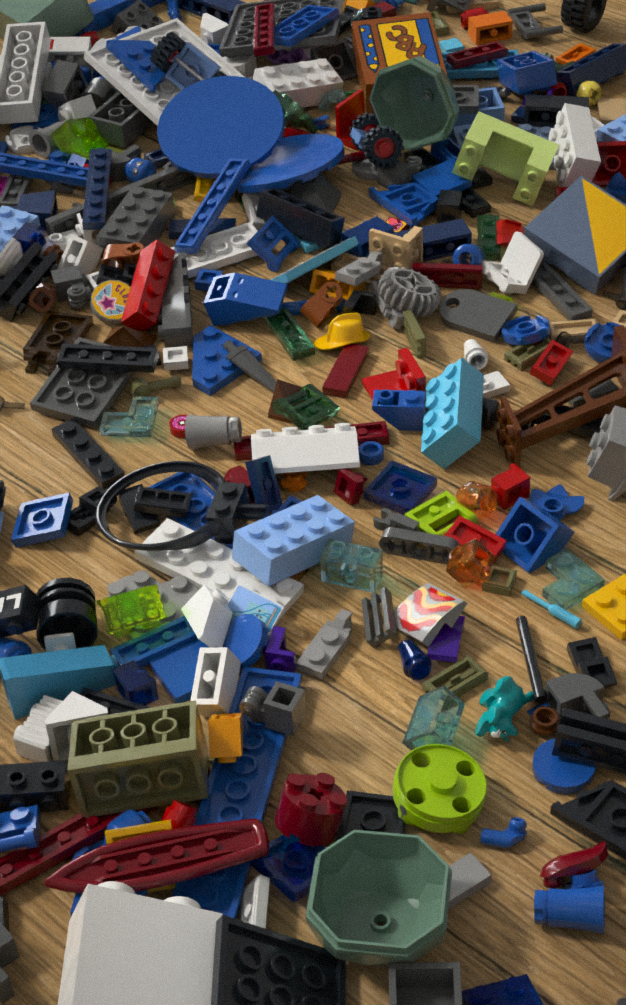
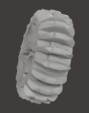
(409, 291)

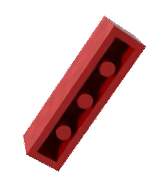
(148, 286)

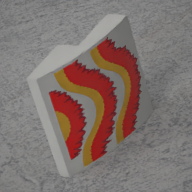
(426, 612)

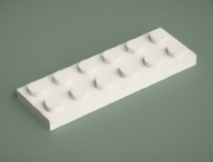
(213, 566)

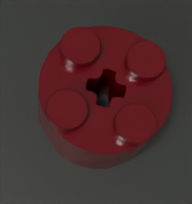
(311, 808)

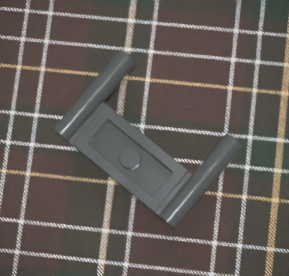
(527, 24)

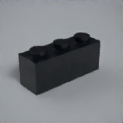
(543, 109)

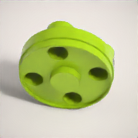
(439, 789)

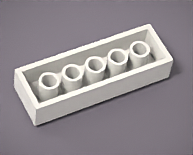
(23, 71)

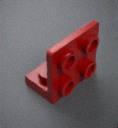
(346, 113)
(405, 377)

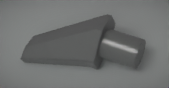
(503, 93)
(61, 187)

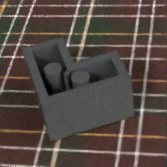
(64, 83)

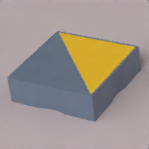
(582, 234)

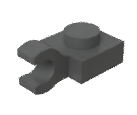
(396, 520)

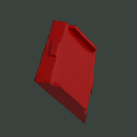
(505, 231)

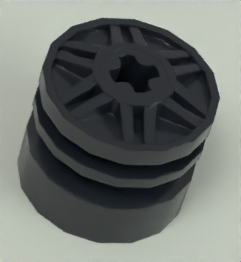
(66, 608)

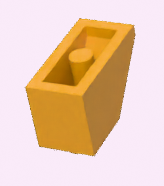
(226, 736)

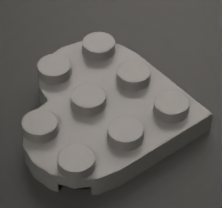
(172, 593)

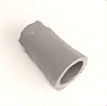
(42, 142)
(212, 430)

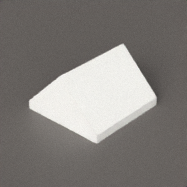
(60, 722)

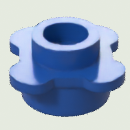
(585, 880)

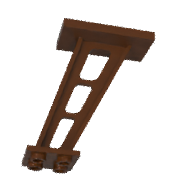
(510, 422)

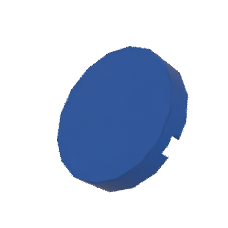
(526, 330)
(599, 341)
(246, 638)
(558, 773)

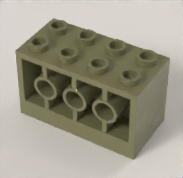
(138, 759)

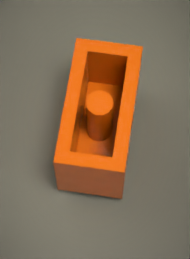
(490, 27)

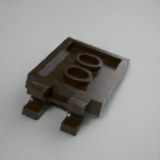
(51, 333)

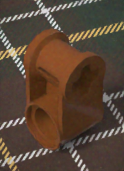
(117, 254)
(319, 306)

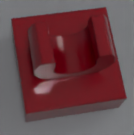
(349, 486)

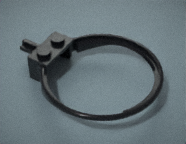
(226, 513)

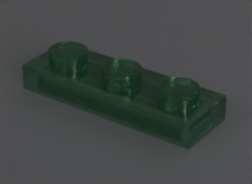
(487, 236)
(290, 335)

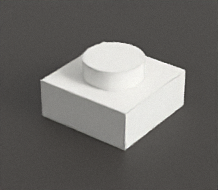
(175, 358)

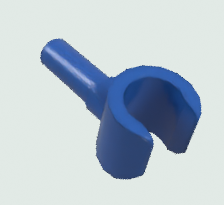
(320, 122)

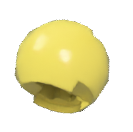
(590, 89)

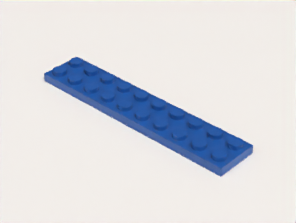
(239, 793)

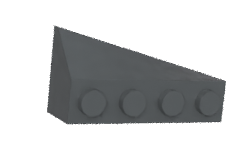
(175, 310)

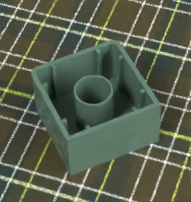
(62, 17)

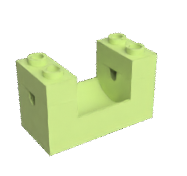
(507, 152)

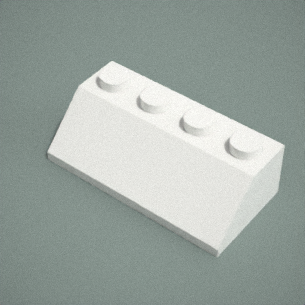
(309, 448)

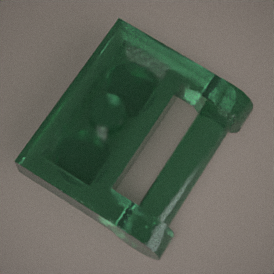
(309, 412)

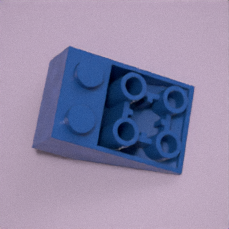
(242, 298)

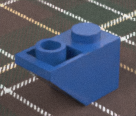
(400, 408)

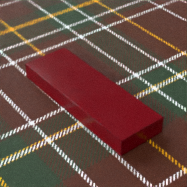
(476, 55)
(451, 274)
(345, 370)

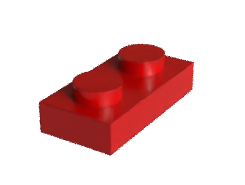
(551, 362)
(465, 531)

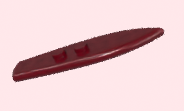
(165, 856)

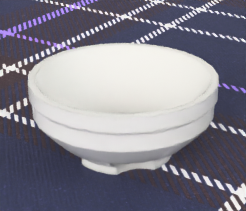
(10, 256)

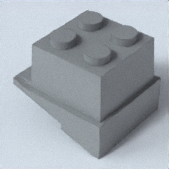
(608, 454)

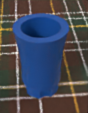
(571, 908)

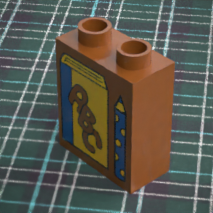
(391, 41)

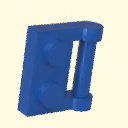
(268, 237)
(20, 828)

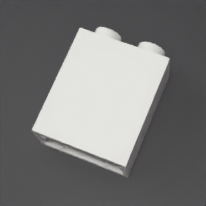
(137, 950)

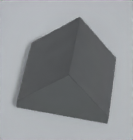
(338, 56)

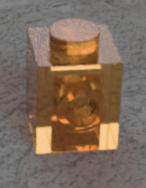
(470, 563)

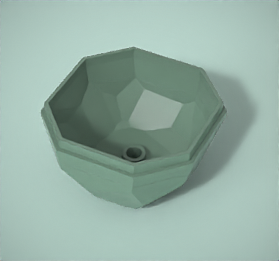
(403, 104)
(374, 881)

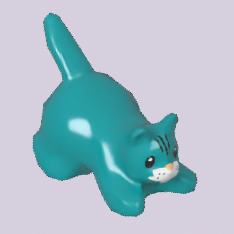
(501, 706)

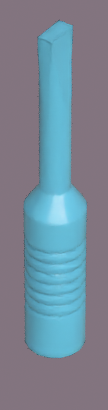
(556, 610)

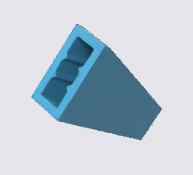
(54, 675)

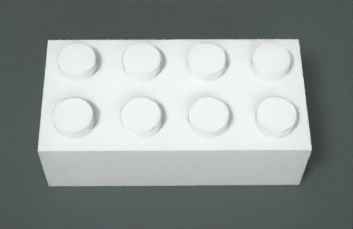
(301, 81)
(577, 146)

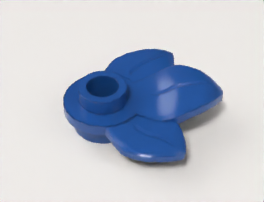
(557, 501)

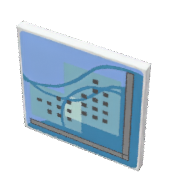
(249, 602)

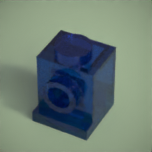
(29, 234)
(135, 683)

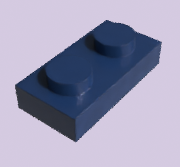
(264, 482)

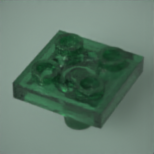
(294, 112)

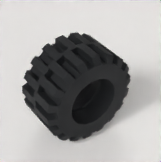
(582, 14)

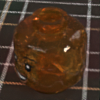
(477, 498)

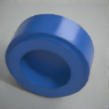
(371, 453)

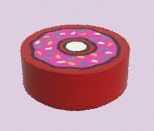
(177, 426)

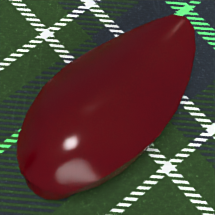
(573, 864)

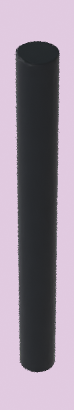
(531, 660)

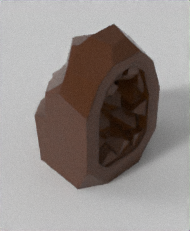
(43, 298)

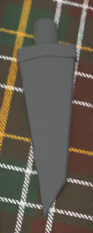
(248, 363)

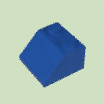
(532, 535)

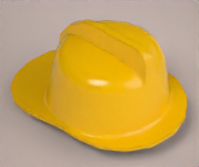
(343, 331)

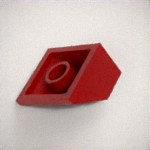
(612, 161)

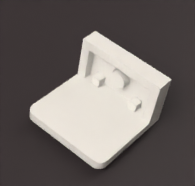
(516, 267)

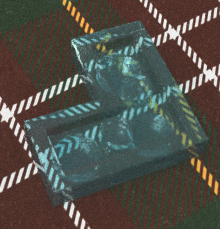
(135, 423)
(574, 580)

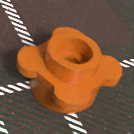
(294, 481)

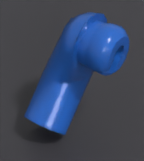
(508, 837)

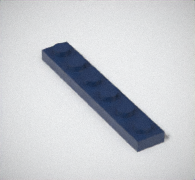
(97, 189)

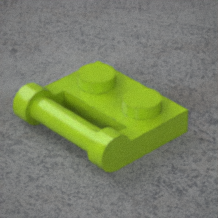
(438, 512)

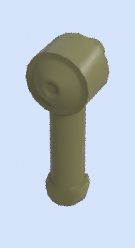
(140, 387)

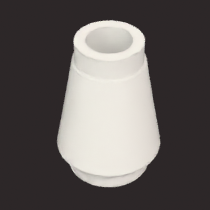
(475, 354)

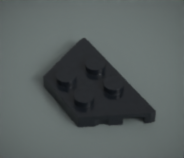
(598, 815)

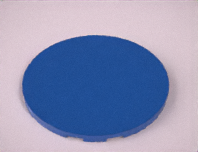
(219, 122)
(293, 160)

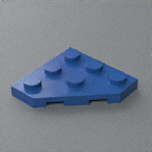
(210, 366)

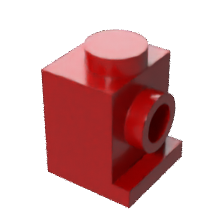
(511, 486)

